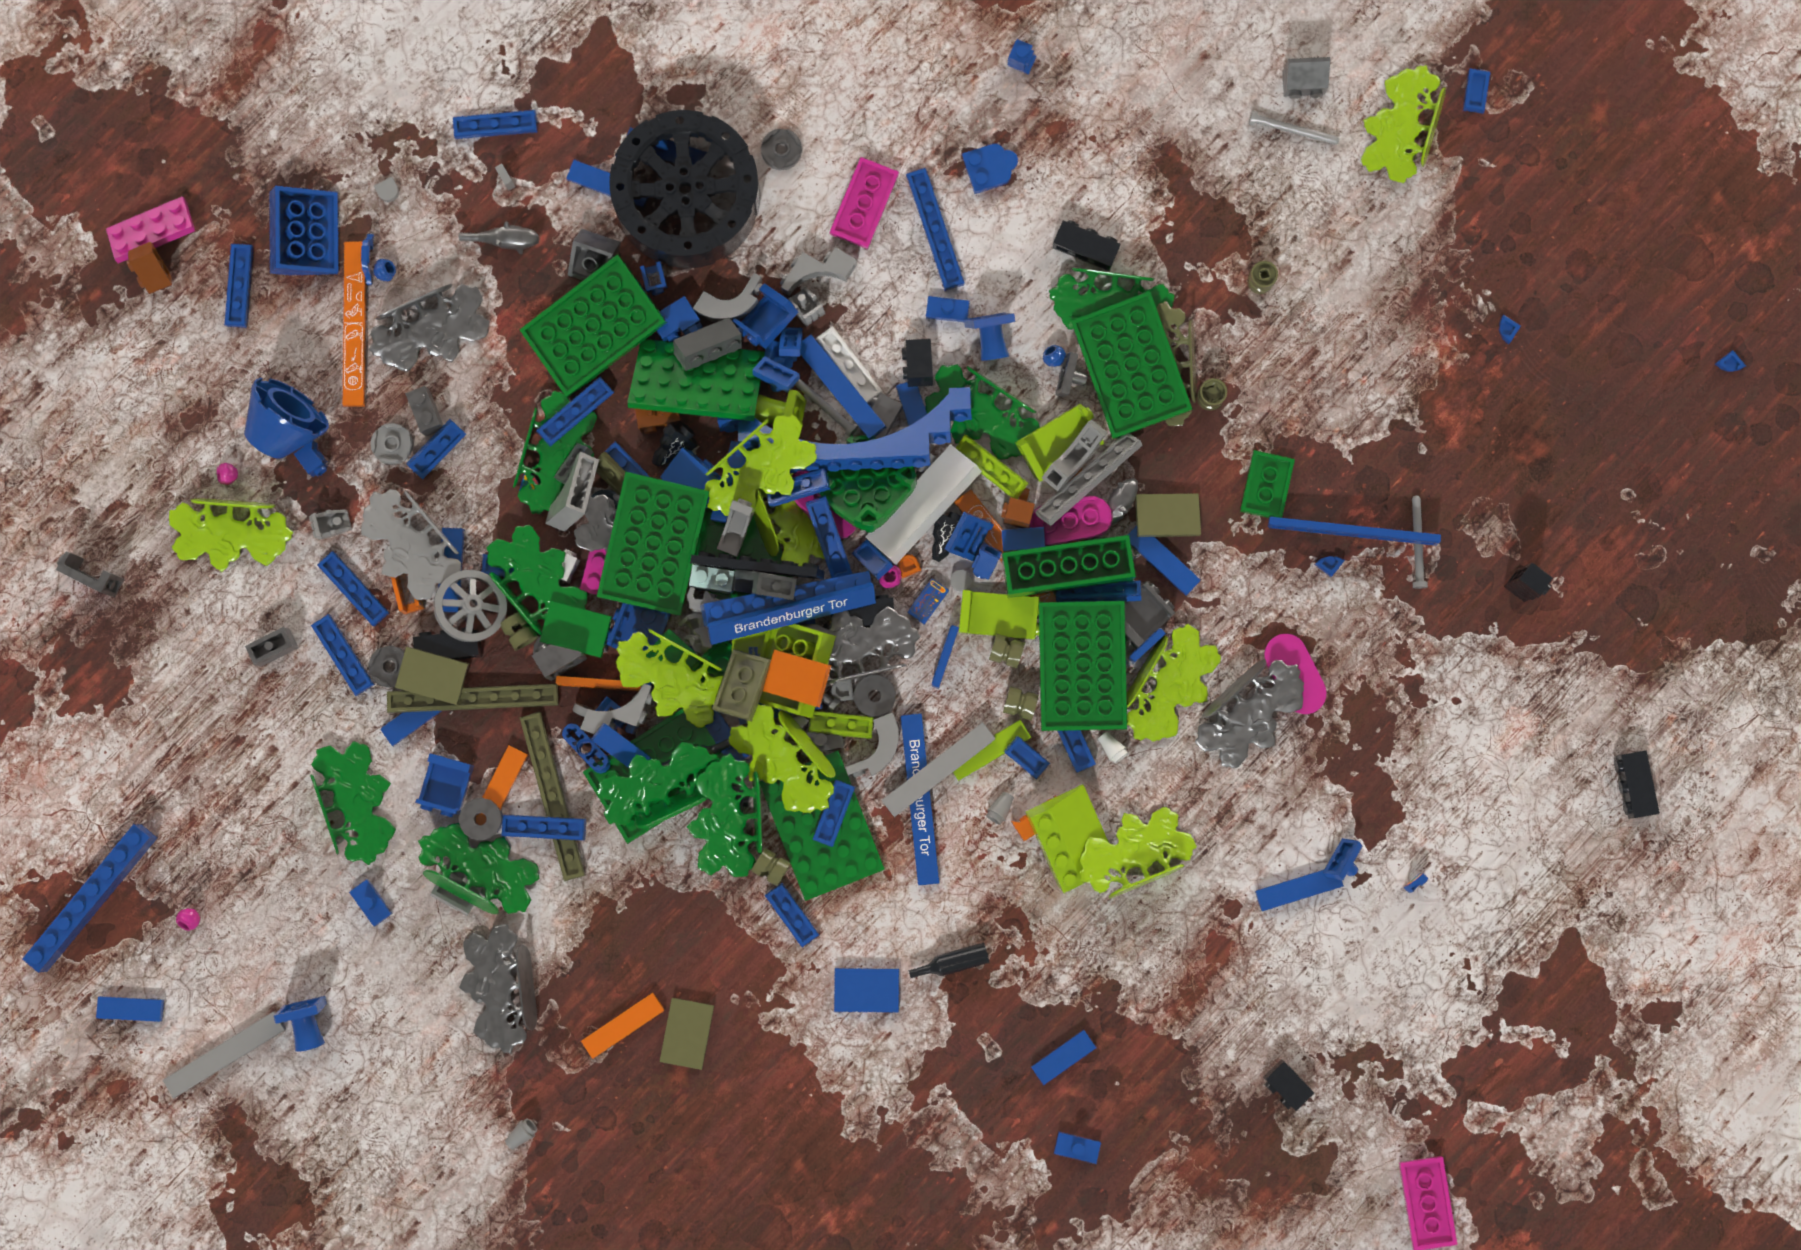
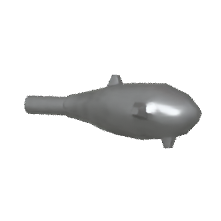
(505, 237)
(1122, 499)

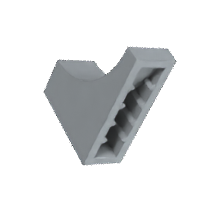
(575, 494)

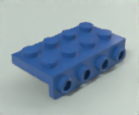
(637, 619)

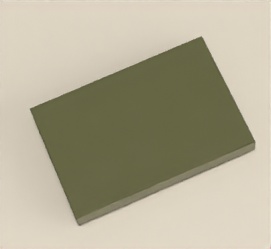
(1167, 515)
(432, 675)
(742, 685)
(687, 1033)

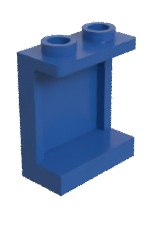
(766, 318)
(445, 785)

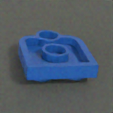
(989, 167)

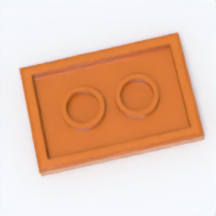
(797, 678)

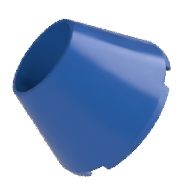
(281, 419)

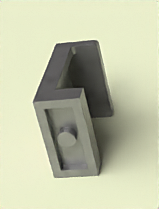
(107, 583)
(764, 584)
(1147, 615)

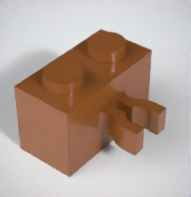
(149, 268)
(651, 420)
(1018, 511)

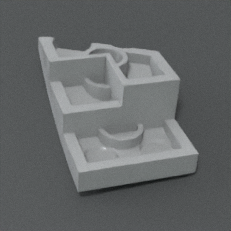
(451, 899)

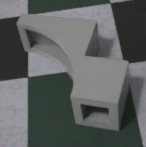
(836, 265)
(736, 527)
(631, 713)

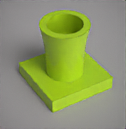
(771, 408)

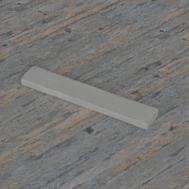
(1088, 478)
(938, 769)
(223, 1055)

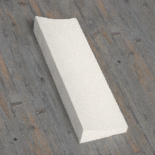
(930, 499)

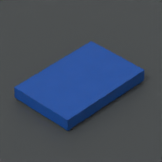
(866, 990)

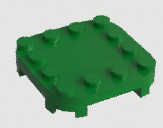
(868, 495)

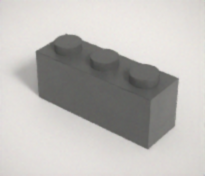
(707, 344)

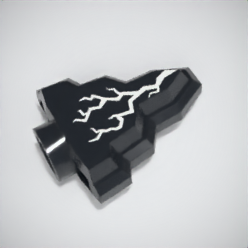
(672, 442)
(942, 532)

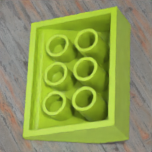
(798, 642)
(1062, 832)

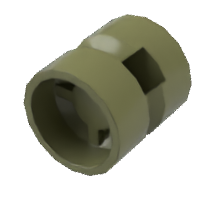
(1262, 277)
(1212, 394)
(523, 636)
(1007, 651)
(1020, 703)
(771, 867)

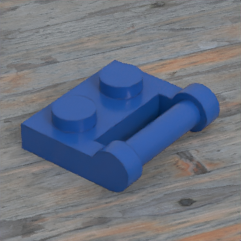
(965, 534)

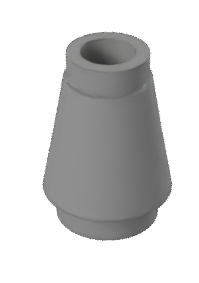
(999, 809)
(521, 1133)

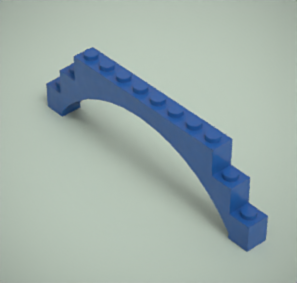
(898, 450)

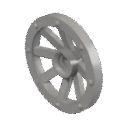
(465, 607)

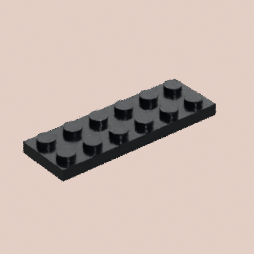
(766, 566)

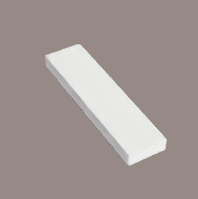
(848, 364)

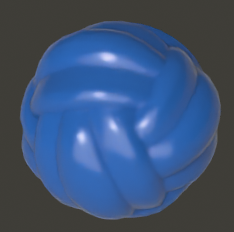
(384, 270)
(1054, 356)

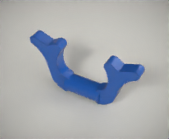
(367, 245)

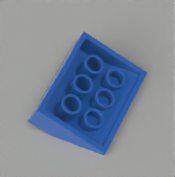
(303, 231)

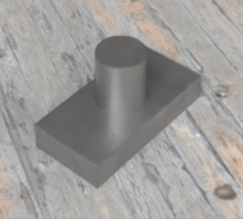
(1069, 375)
(565, 470)
(825, 742)

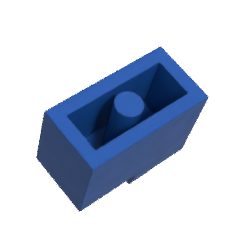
(680, 319)

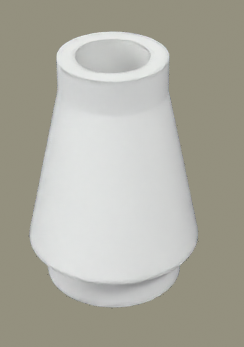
(1114, 749)

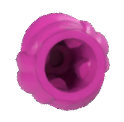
(226, 473)
(891, 578)
(188, 919)

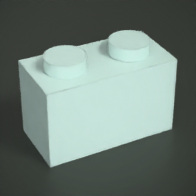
(712, 579)

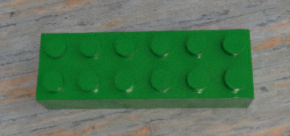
(1068, 566)

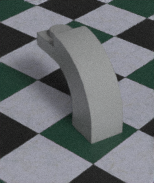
(739, 307)
(1075, 456)
(887, 747)

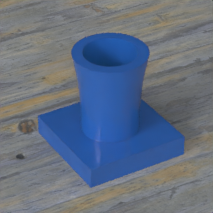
(991, 334)
(303, 1021)

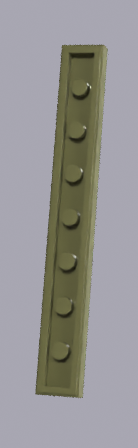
(477, 699)
(551, 791)

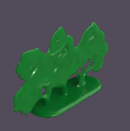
(1072, 305)
(985, 415)
(550, 457)
(534, 571)
(652, 782)
(355, 796)
(724, 822)
(484, 867)

